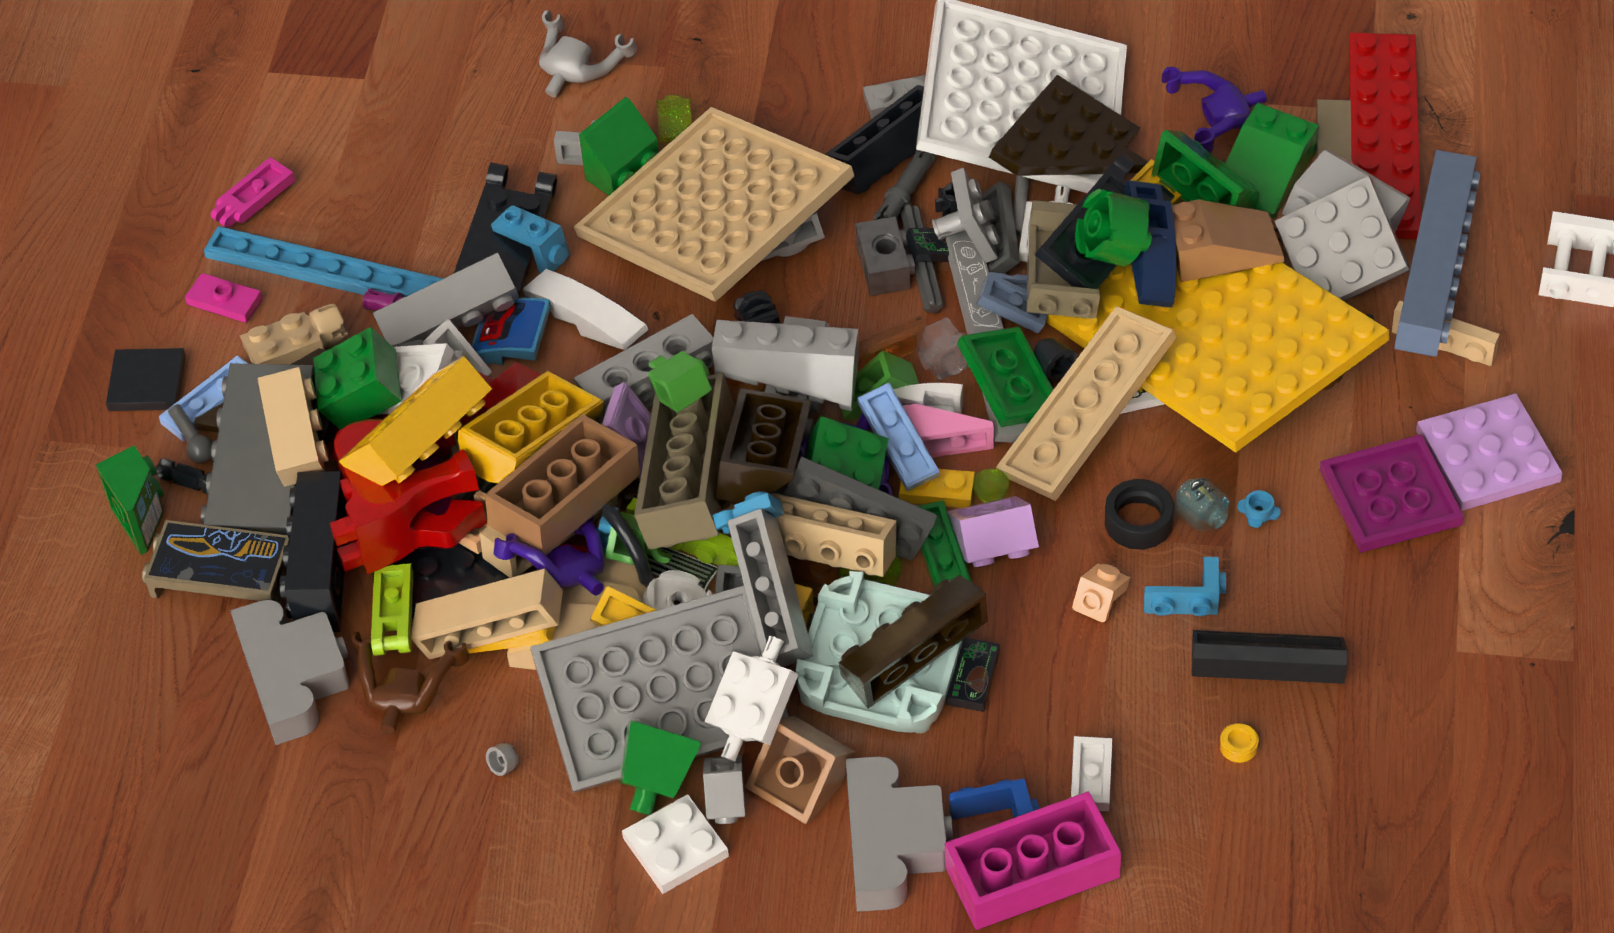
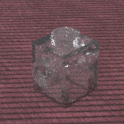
(940, 351)

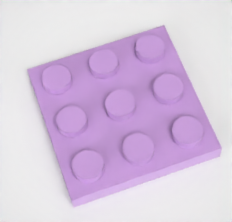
(1489, 451)

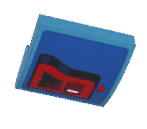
(512, 331)

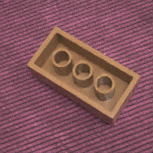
(562, 484)

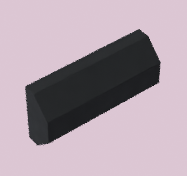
(1268, 656)

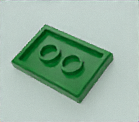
(1006, 373)

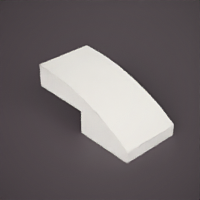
(936, 395)

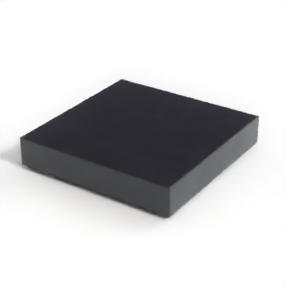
(145, 379)

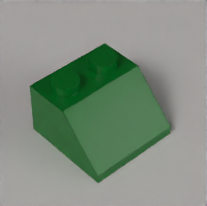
(616, 146)

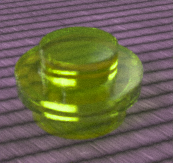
(990, 485)

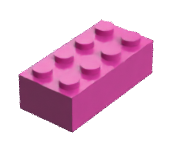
(1032, 860)

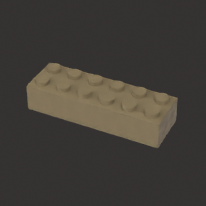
(683, 468)

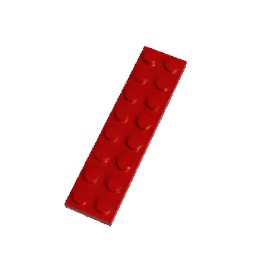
(1387, 116)

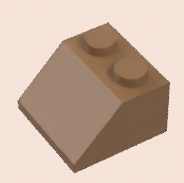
(799, 769)

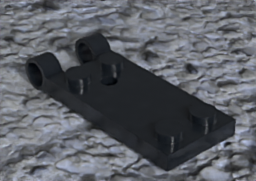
(495, 199)
(1060, 248)

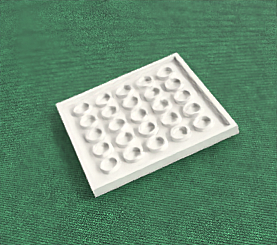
(993, 67)

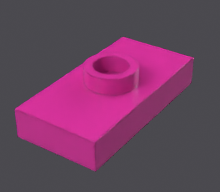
(223, 297)

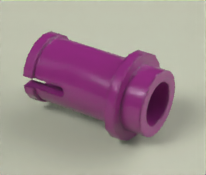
(377, 300)

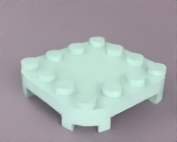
(847, 617)

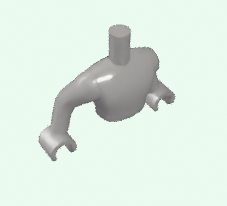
(569, 57)

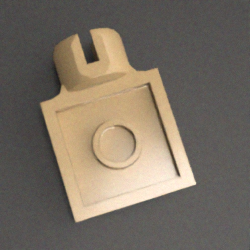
(295, 336)

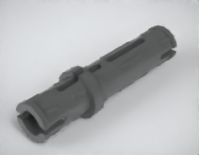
(900, 195)

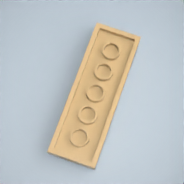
(1086, 403)

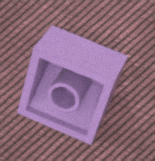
(994, 530)

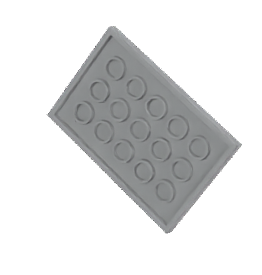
(641, 670)

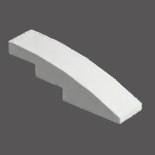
(587, 309)

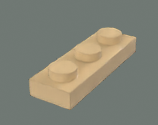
(1463, 339)

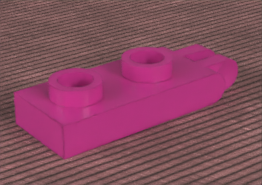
(252, 193)

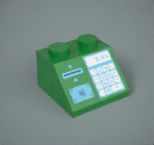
(133, 494)

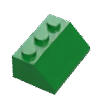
(1199, 175)

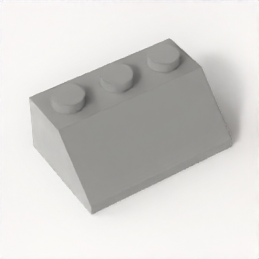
(1332, 173)

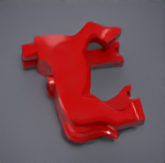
(389, 518)

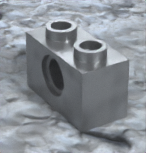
(884, 256)

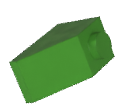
(879, 371)

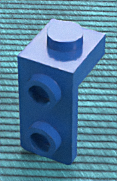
(992, 798)

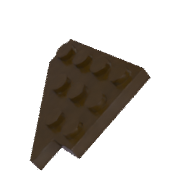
(1066, 135)

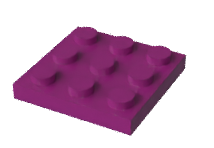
(1391, 493)

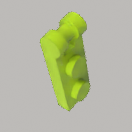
(392, 609)

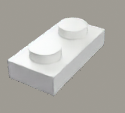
(1092, 769)

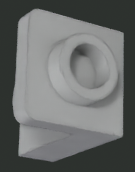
(568, 147)

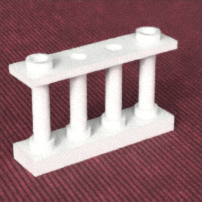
(1581, 233)

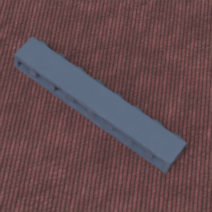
(1435, 254)

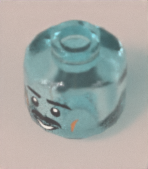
(1202, 504)

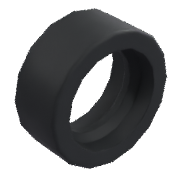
(1135, 535)

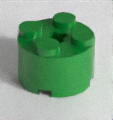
(1113, 228)

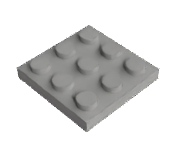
(1344, 241)

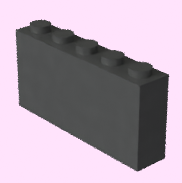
(244, 482)

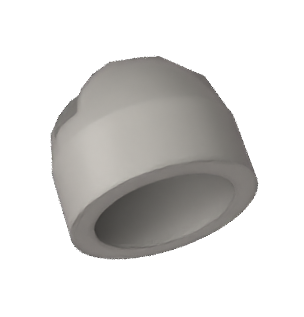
(495, 762)

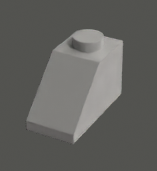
(724, 789)

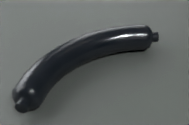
(631, 542)

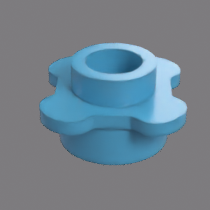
(1258, 500)

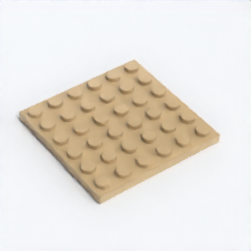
(714, 203)

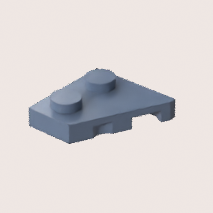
(1008, 298)

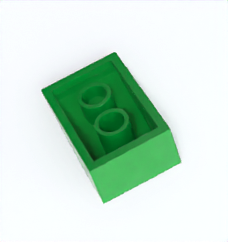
(1273, 154)

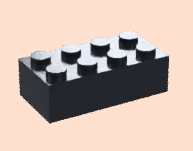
(313, 568)

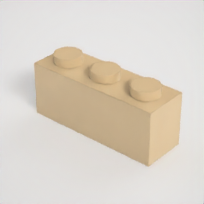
(292, 424)

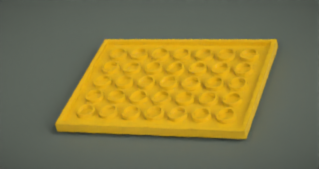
(1243, 346)

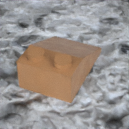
(1222, 239)

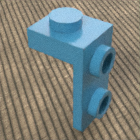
(541, 235)
(1188, 600)

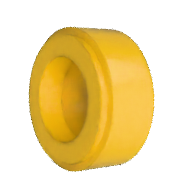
(1239, 742)

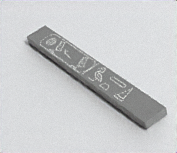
(968, 276)

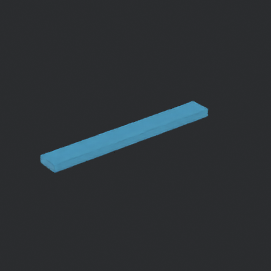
(312, 264)

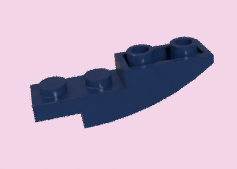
(1155, 268)

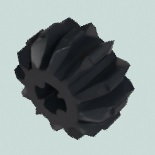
(756, 308)

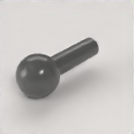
(198, 445)

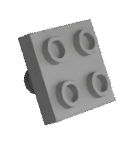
(972, 216)

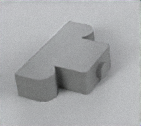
(290, 665)
(892, 832)

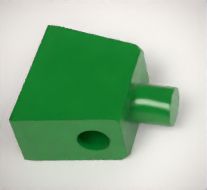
(655, 764)

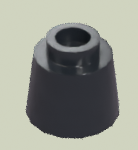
(1054, 358)

